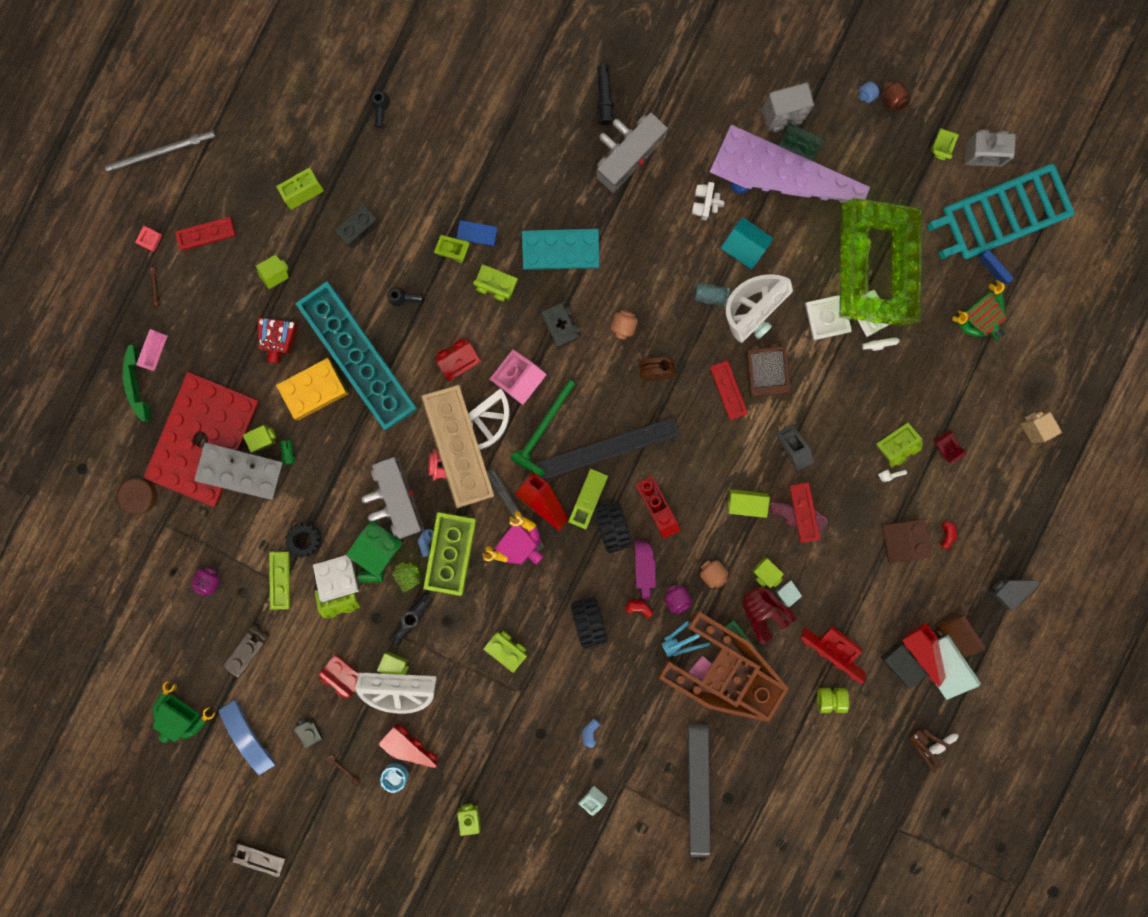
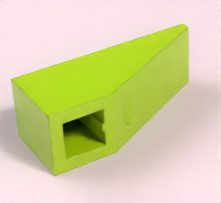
(588, 499)

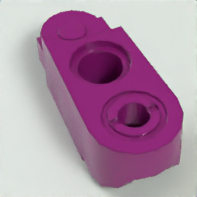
(644, 568)

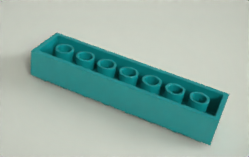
(357, 356)

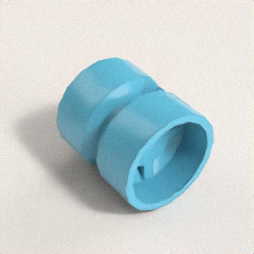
(394, 777)

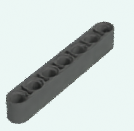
(698, 790)

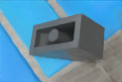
(795, 447)
(1013, 591)

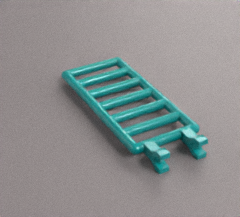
(1017, 231)

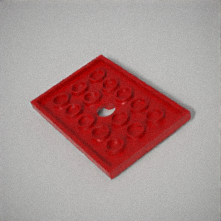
(198, 408)

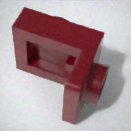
(949, 447)

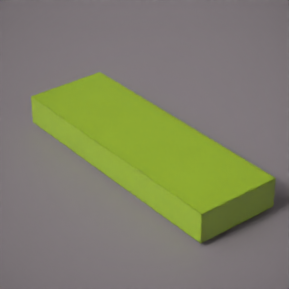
(279, 579)

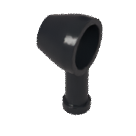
(380, 106)
(402, 297)

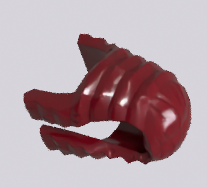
(761, 604)

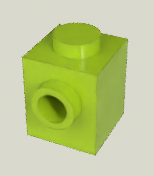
(272, 271)
(260, 438)
(767, 573)
(393, 664)
(469, 819)

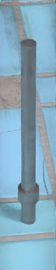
(195, 139)

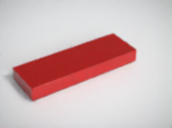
(205, 233)
(728, 390)
(804, 512)

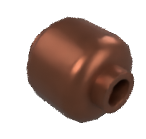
(895, 96)

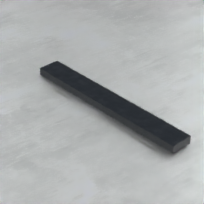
(608, 448)

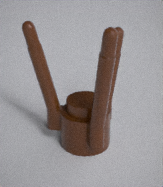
(919, 741)

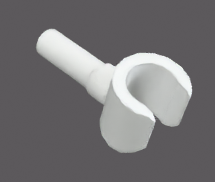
(887, 476)

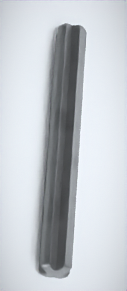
(506, 497)

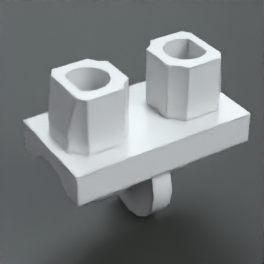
(703, 209)

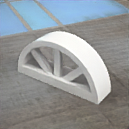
(780, 289)
(480, 411)
(396, 692)

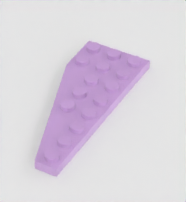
(761, 164)

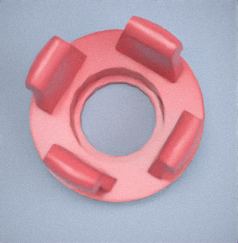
(433, 470)

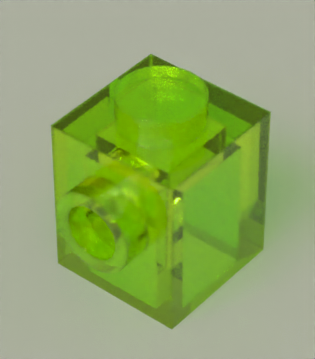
(406, 576)

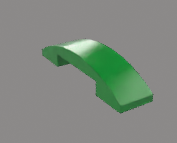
(130, 384)

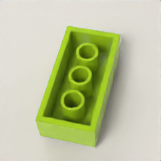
(450, 553)

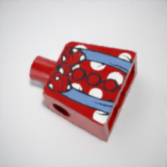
(276, 337)

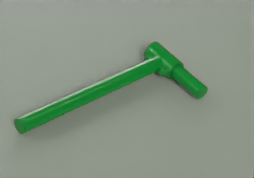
(522, 457)

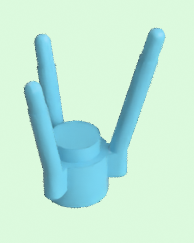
(672, 645)

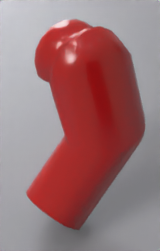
(951, 534)
(639, 606)

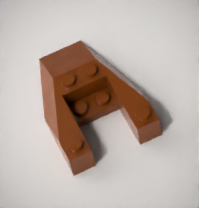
(736, 680)

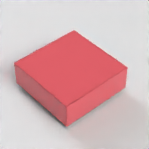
(148, 238)

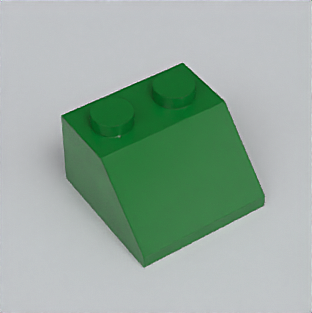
(374, 549)

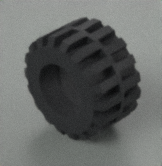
(613, 527)
(588, 622)

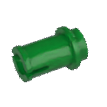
(287, 452)
(367, 577)

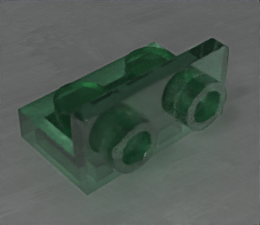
(801, 142)

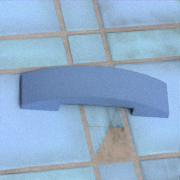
(245, 739)

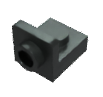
(307, 731)

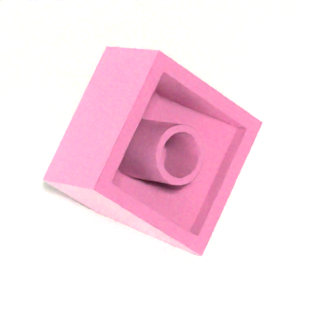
(518, 376)

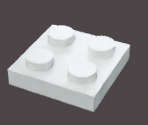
(824, 318)
(335, 578)

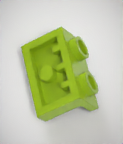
(495, 282)
(900, 445)
(339, 605)
(506, 651)

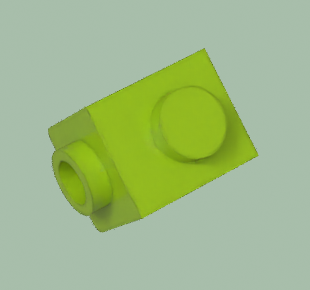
(944, 144)

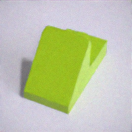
(452, 248)

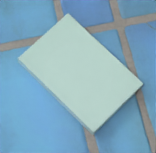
(958, 673)

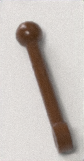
(153, 272)
(331, 759)

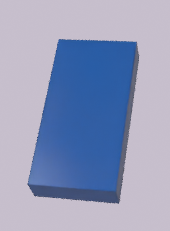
(477, 233)
(995, 267)

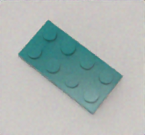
(560, 249)

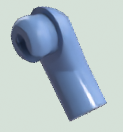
(424, 541)
(588, 733)

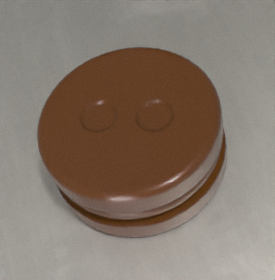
(657, 368)
(137, 496)

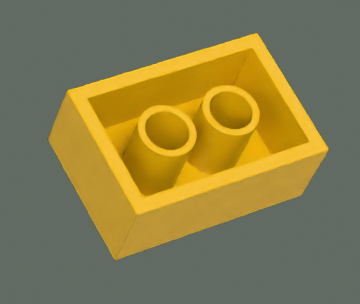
(312, 389)

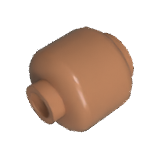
(624, 324)
(714, 574)

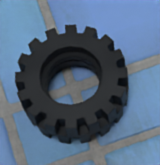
(315, 539)

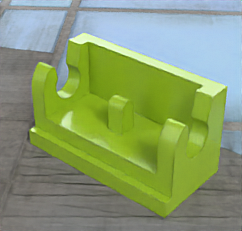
(300, 188)
(748, 503)

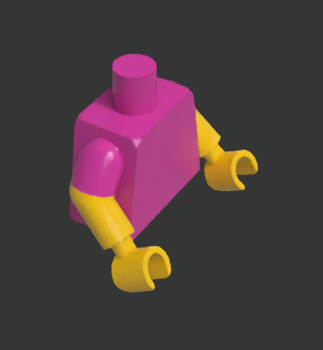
(518, 543)

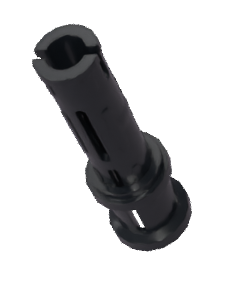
(605, 103)

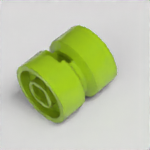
(833, 700)

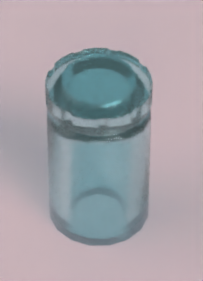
(712, 294)

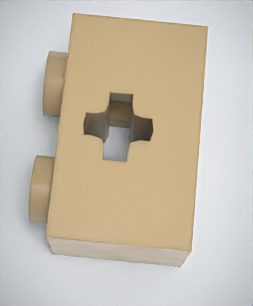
(1040, 427)

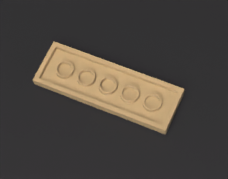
(457, 446)

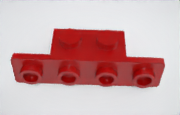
(837, 649)

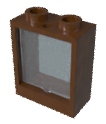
(767, 368)

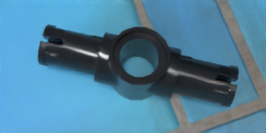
(405, 627)

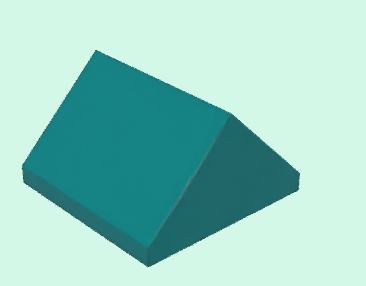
(746, 243)

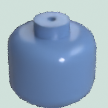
(868, 92)

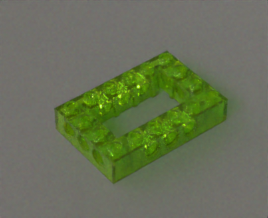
(906, 224)

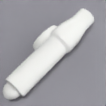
(880, 344)
(938, 748)

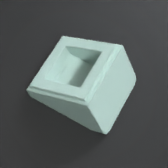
(788, 593)
(593, 801)

